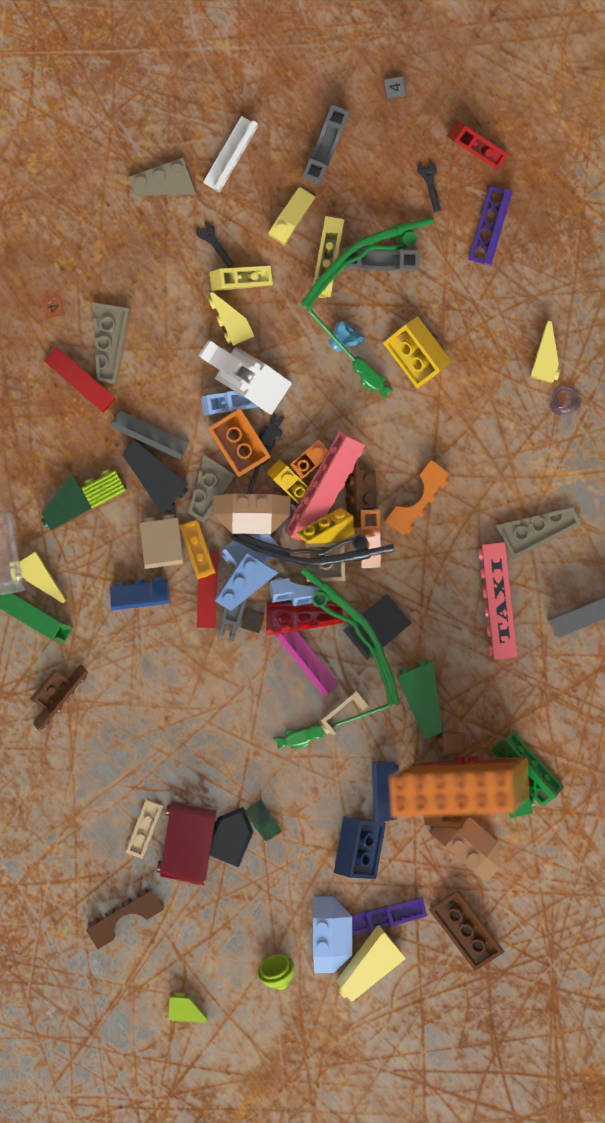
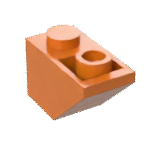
(309, 459)

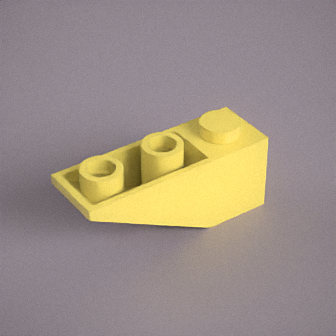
(235, 324)

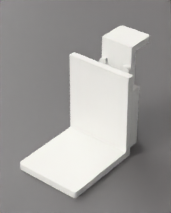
(247, 376)

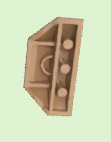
(251, 512)
(471, 846)

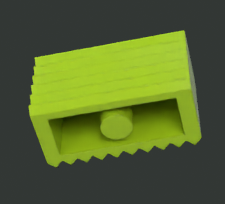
(103, 489)

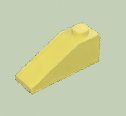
(291, 216)
(240, 278)
(546, 361)
(38, 575)

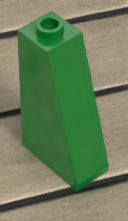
(35, 617)

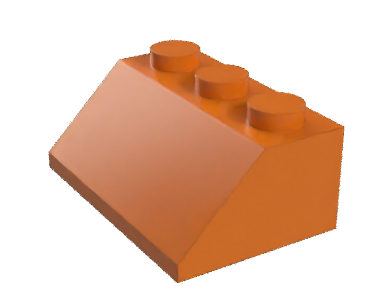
(239, 443)

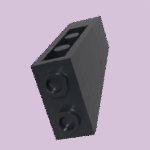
(155, 477)

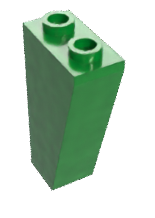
(422, 696)

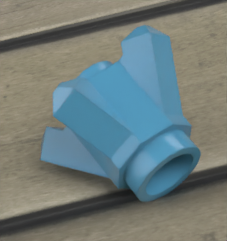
(346, 334)

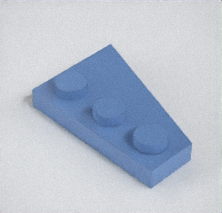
(244, 581)

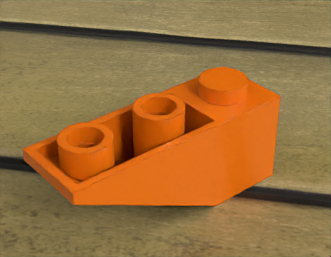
(371, 530)

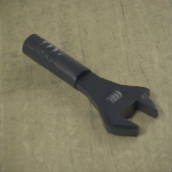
(428, 176)
(209, 236)

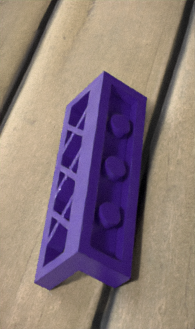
(498, 224)

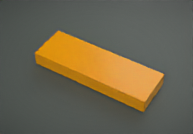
(197, 549)

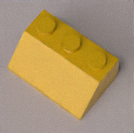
(417, 352)

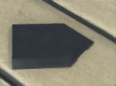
(231, 837)

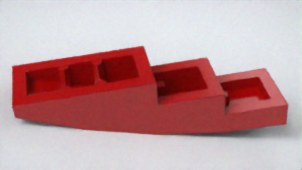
(79, 379)
(206, 593)

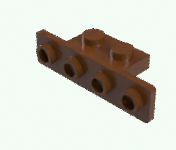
(360, 492)
(54, 693)

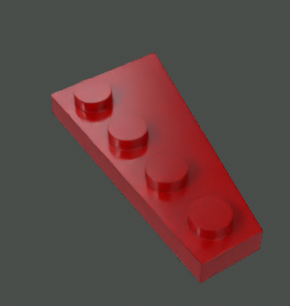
(289, 618)

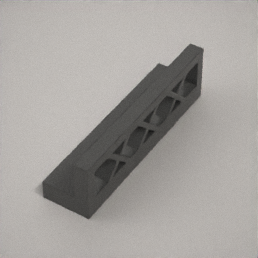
(150, 435)

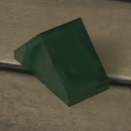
(263, 820)

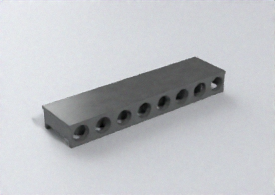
(578, 617)

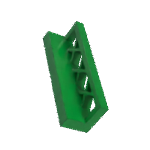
(542, 777)

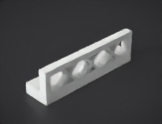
(230, 154)

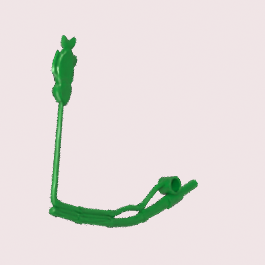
(406, 238)
(302, 737)

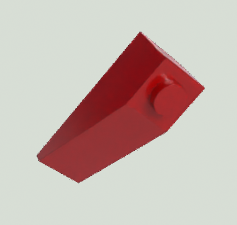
(477, 145)

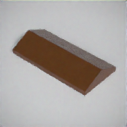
(466, 930)

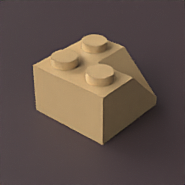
(329, 572)

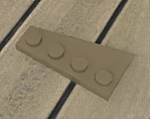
(531, 532)

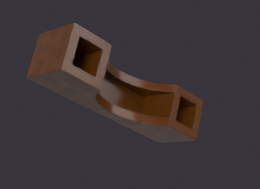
(145, 905)

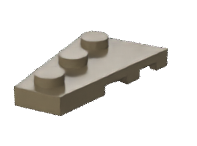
(163, 180)
(211, 481)

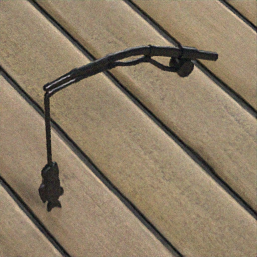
(268, 438)

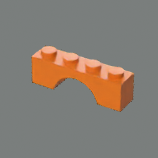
(403, 517)

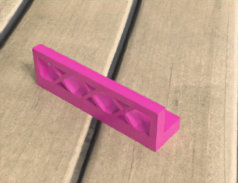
(308, 661)

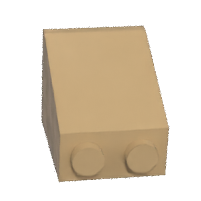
(161, 542)

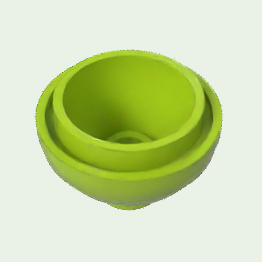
(276, 971)

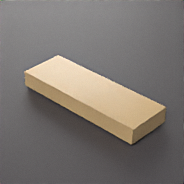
(144, 828)

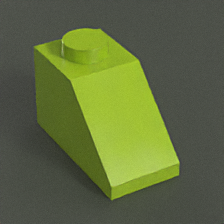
(184, 1008)

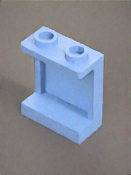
(235, 550)

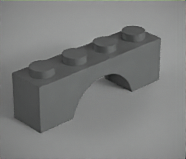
(326, 145)
(385, 260)

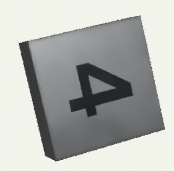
(394, 87)

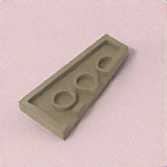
(109, 339)

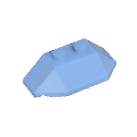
(330, 934)

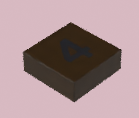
(252, 621)

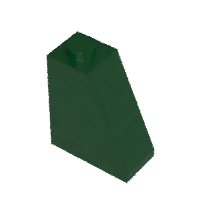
(65, 505)

